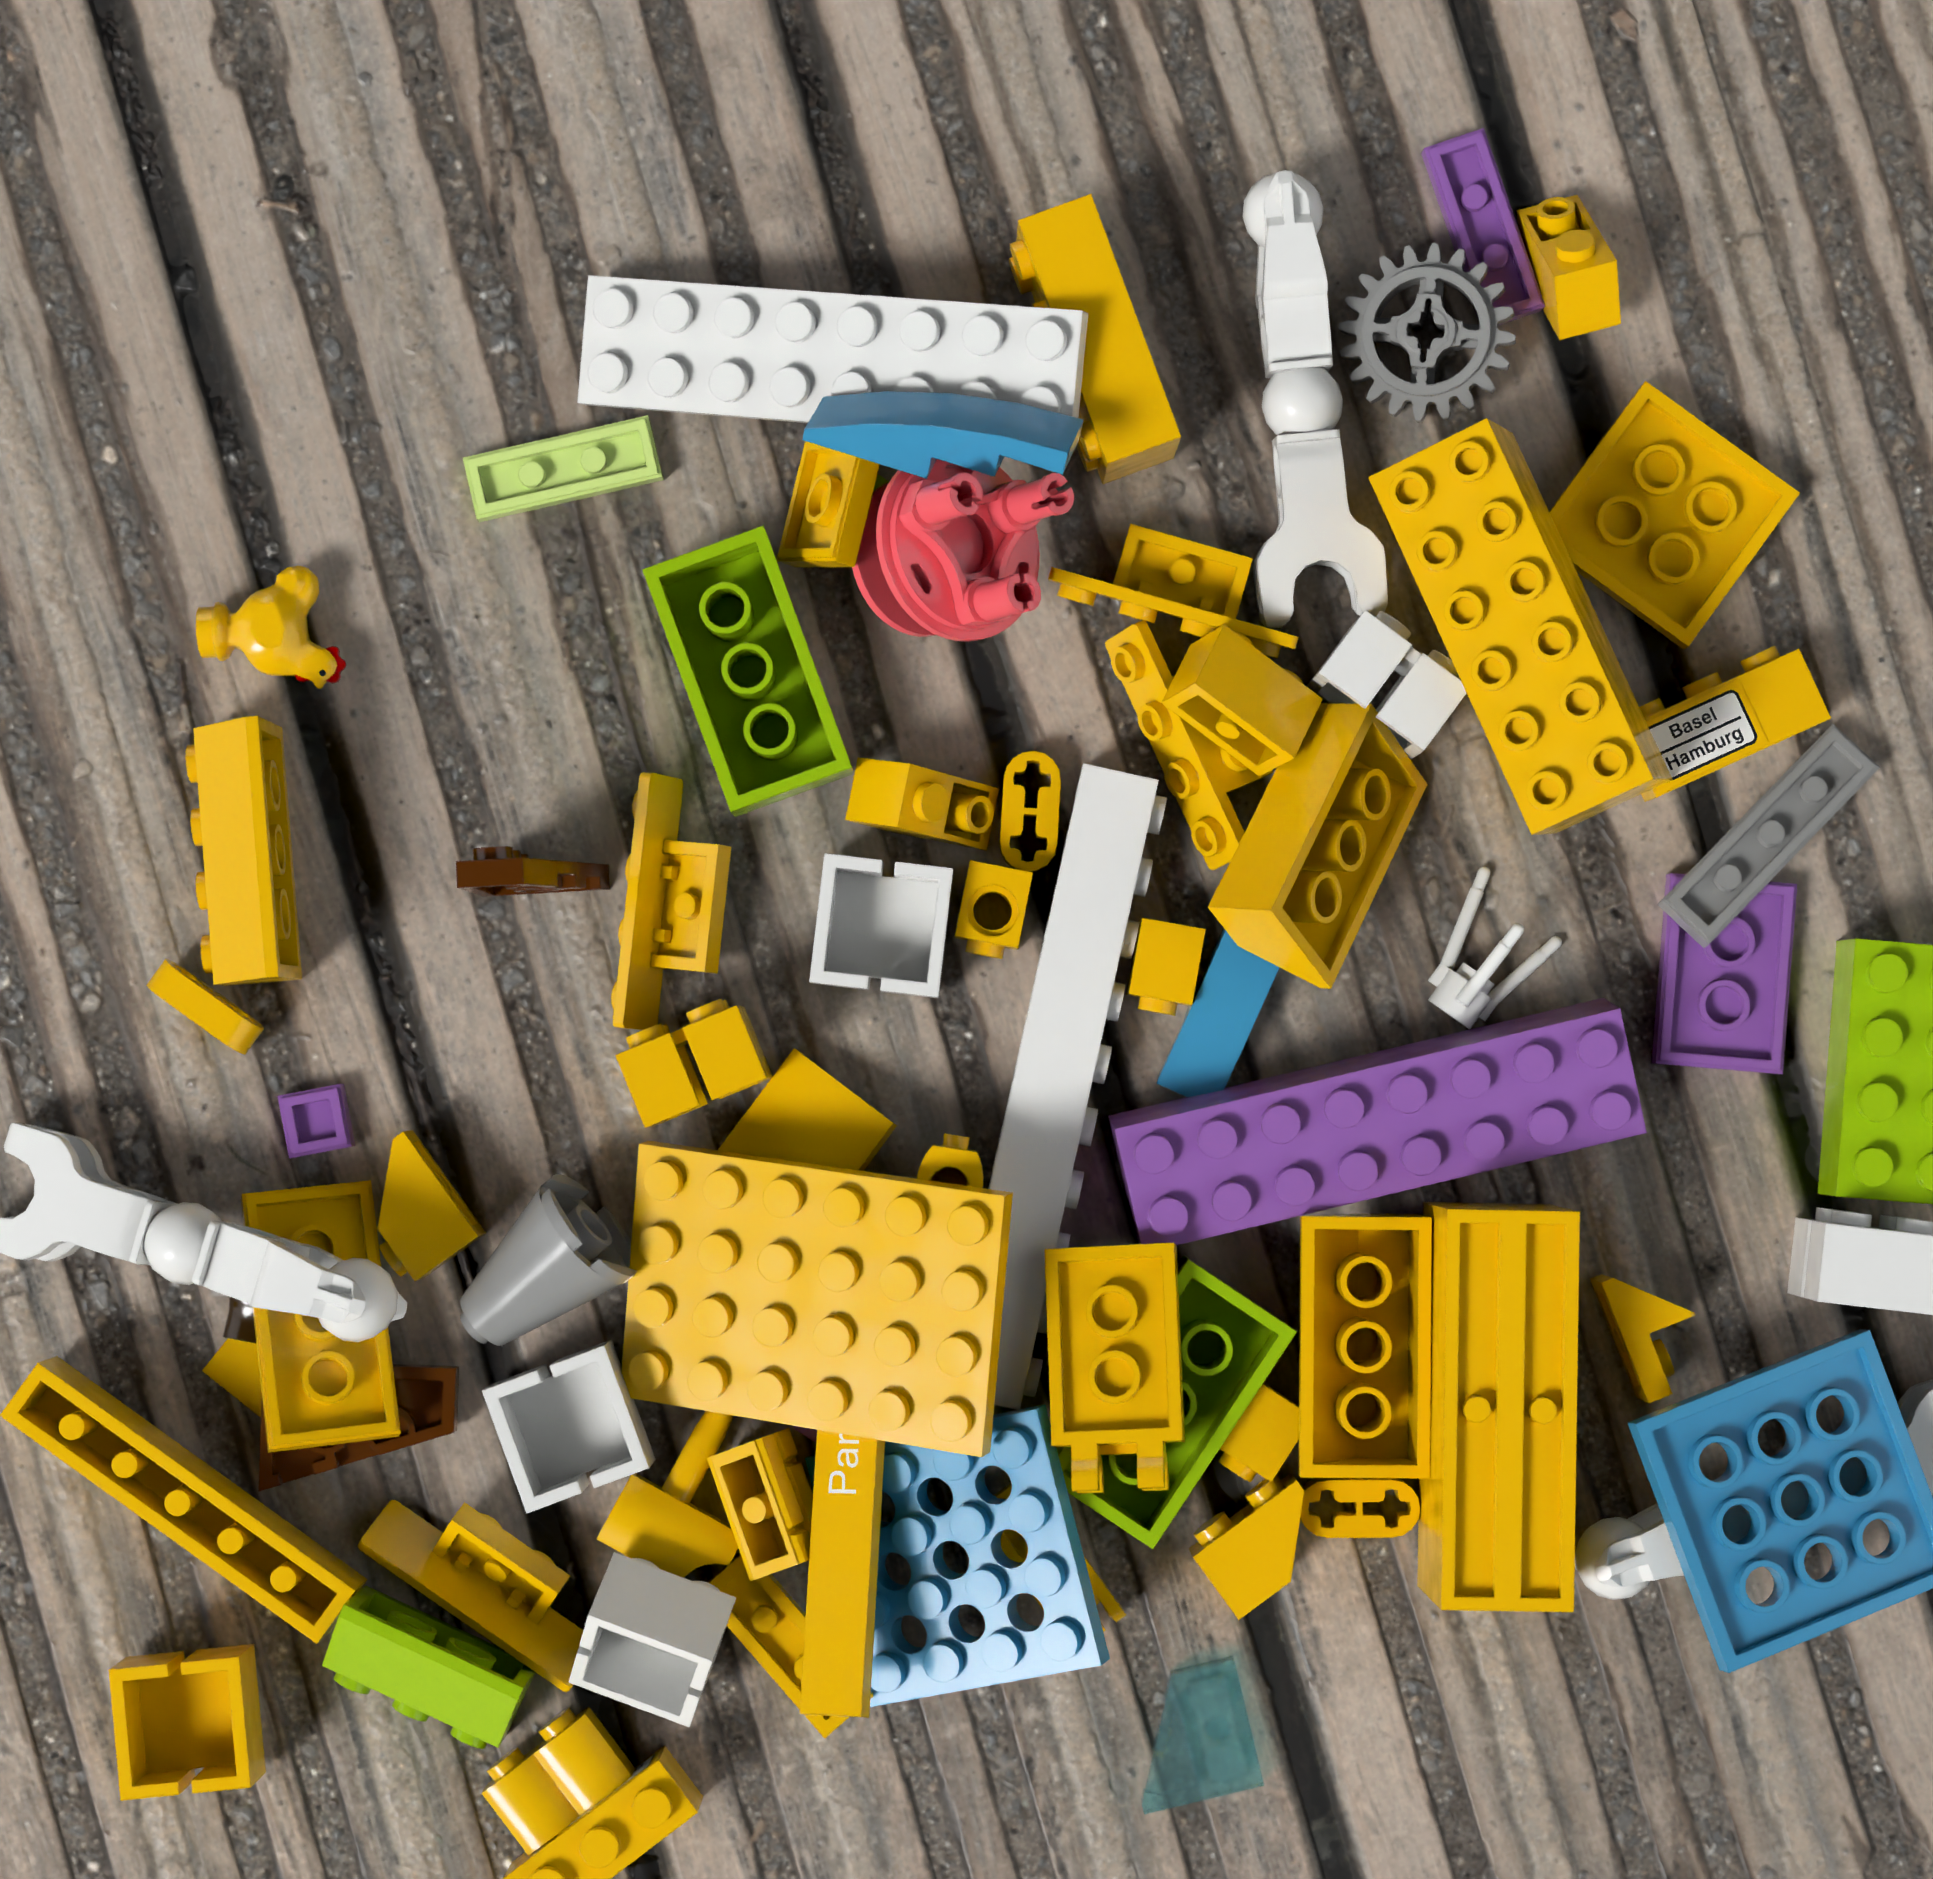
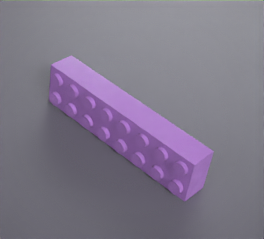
(1378, 1123)

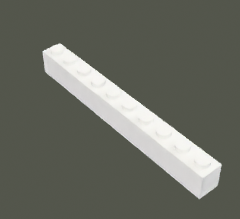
(1063, 1045)

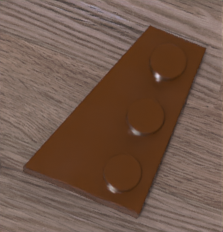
(508, 872)
(425, 1409)

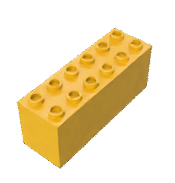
(1519, 628)
(1502, 1408)

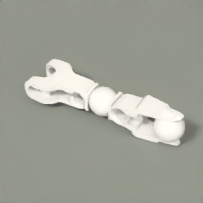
(1303, 408)
(185, 1241)
(1623, 1555)

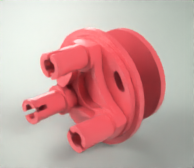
(955, 550)

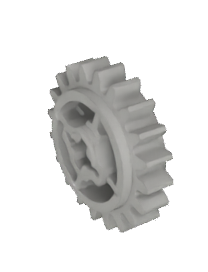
(1432, 277)

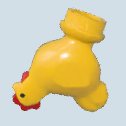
(272, 631)

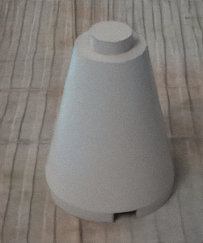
(546, 1265)

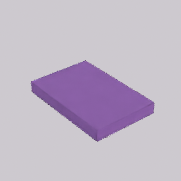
(1731, 998)

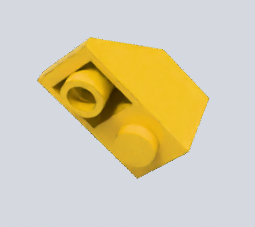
(1571, 266)
(921, 803)
(1255, 1548)

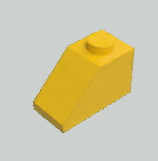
(421, 1212)

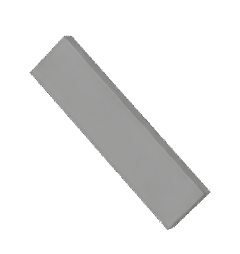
(1768, 836)

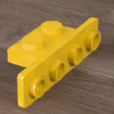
(1178, 580)
(1192, 764)
(670, 903)
(483, 1581)

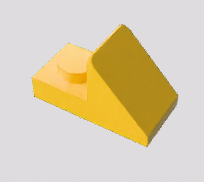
(1631, 1318)

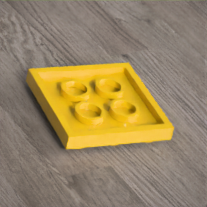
(1668, 514)

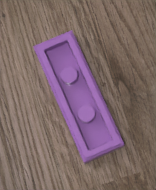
(1482, 218)

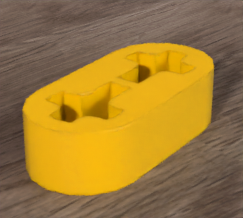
(1014, 811)
(205, 1006)
(1359, 1522)

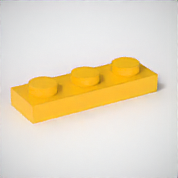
(771, 1630)

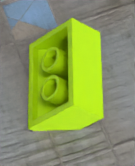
(427, 1667)

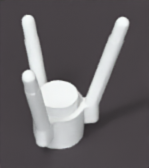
(1466, 992)

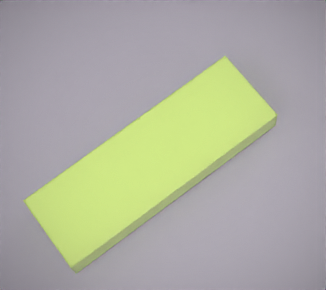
(563, 468)

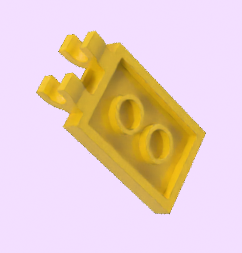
(1114, 1358)

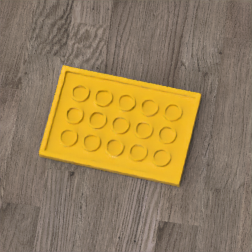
(816, 1296)

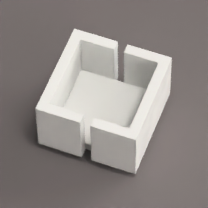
(1365, 660)
(881, 925)
(1863, 1265)
(568, 1426)
(651, 1638)

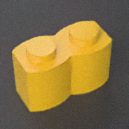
(557, 1779)

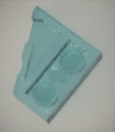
(1202, 1739)

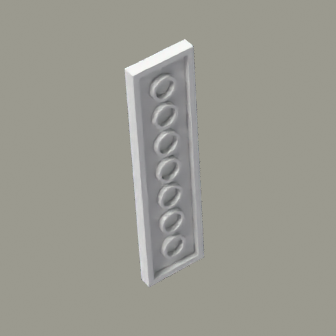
(787, 349)

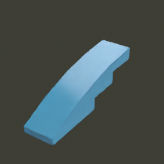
(920, 427)
(1218, 1020)

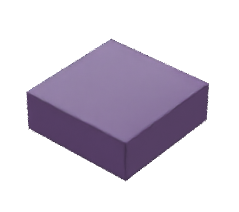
(316, 1120)

